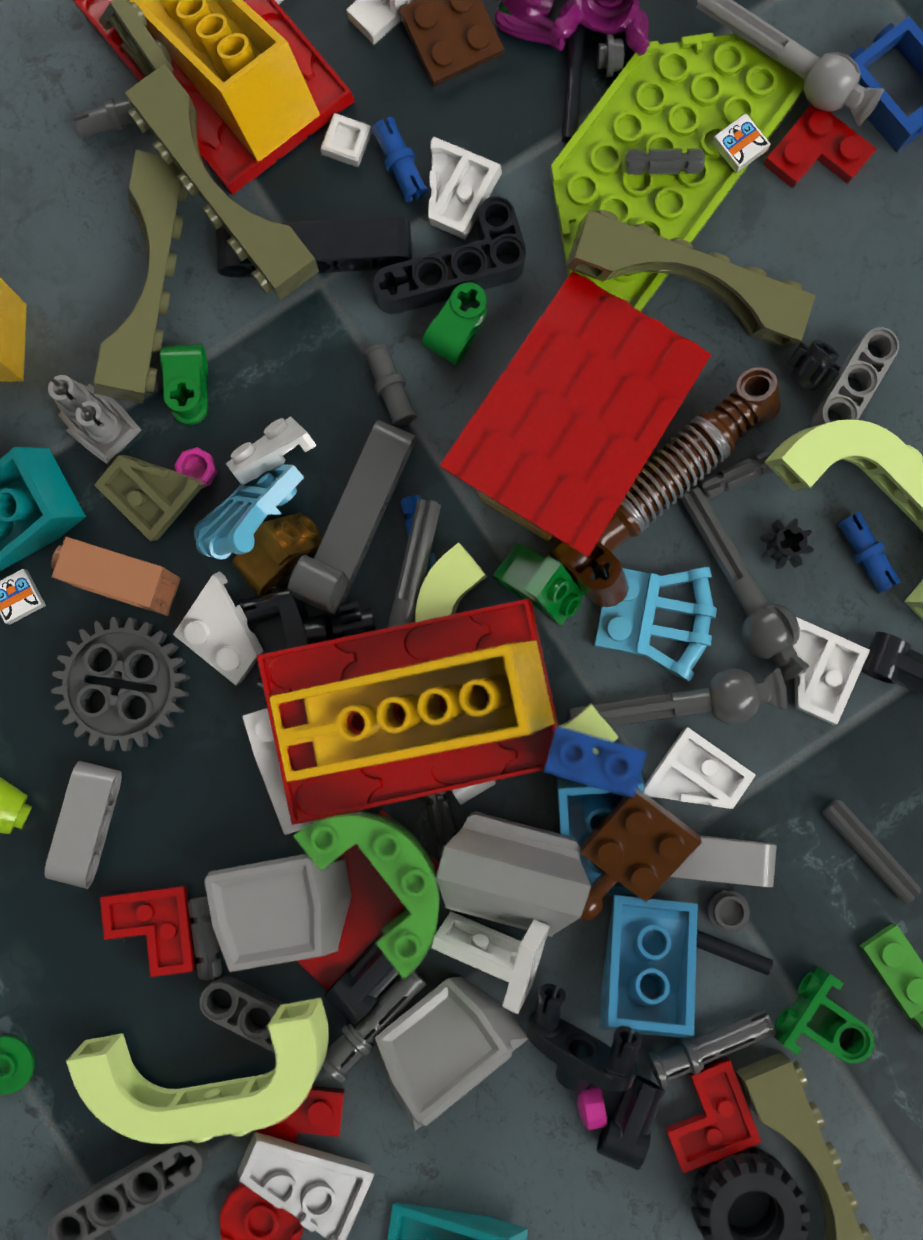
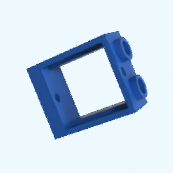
(888, 116)
(613, 770)

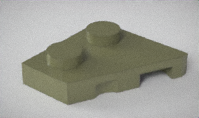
(138, 42)
(147, 493)

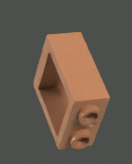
(115, 575)

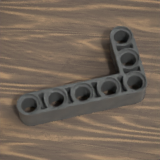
(329, 576)

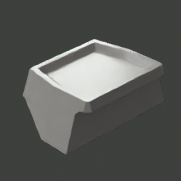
(513, 874)
(278, 910)
(446, 1048)

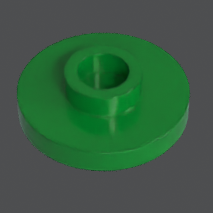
(16, 1063)

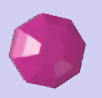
(197, 464)
(591, 1108)

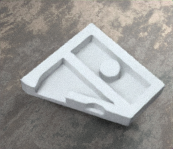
(458, 187)
(267, 453)
(220, 631)
(831, 674)
(698, 774)

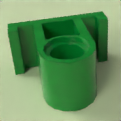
(540, 580)
(822, 1020)

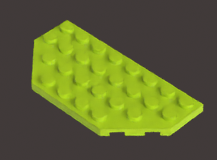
(667, 100)

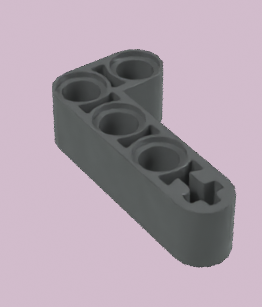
(130, 1191)

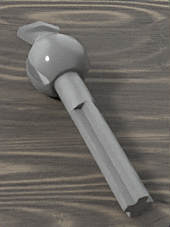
(829, 79)

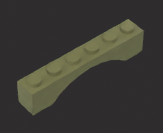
(272, 248)
(765, 306)
(126, 355)
(778, 1100)

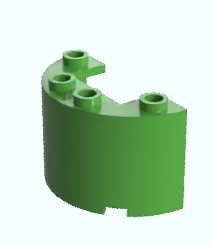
(402, 864)

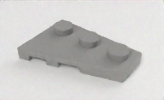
(307, 1183)

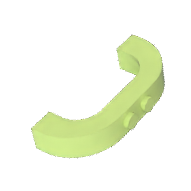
(872, 448)
(441, 594)
(160, 1115)

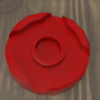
(252, 1217)

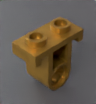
(277, 550)

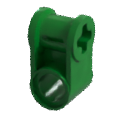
(455, 329)
(183, 377)

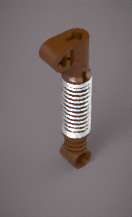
(667, 476)

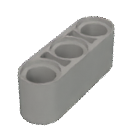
(864, 368)
(83, 824)
(731, 862)

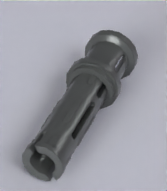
(359, 1039)
(693, 1054)

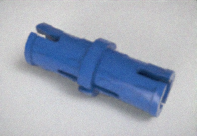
(399, 159)
(869, 552)

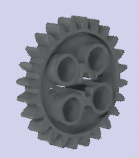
(114, 719)

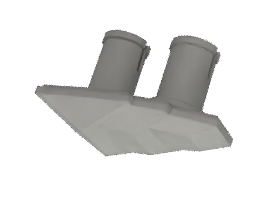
(93, 418)

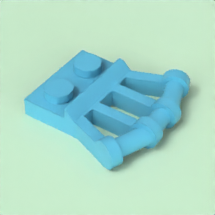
(236, 519)
(630, 623)

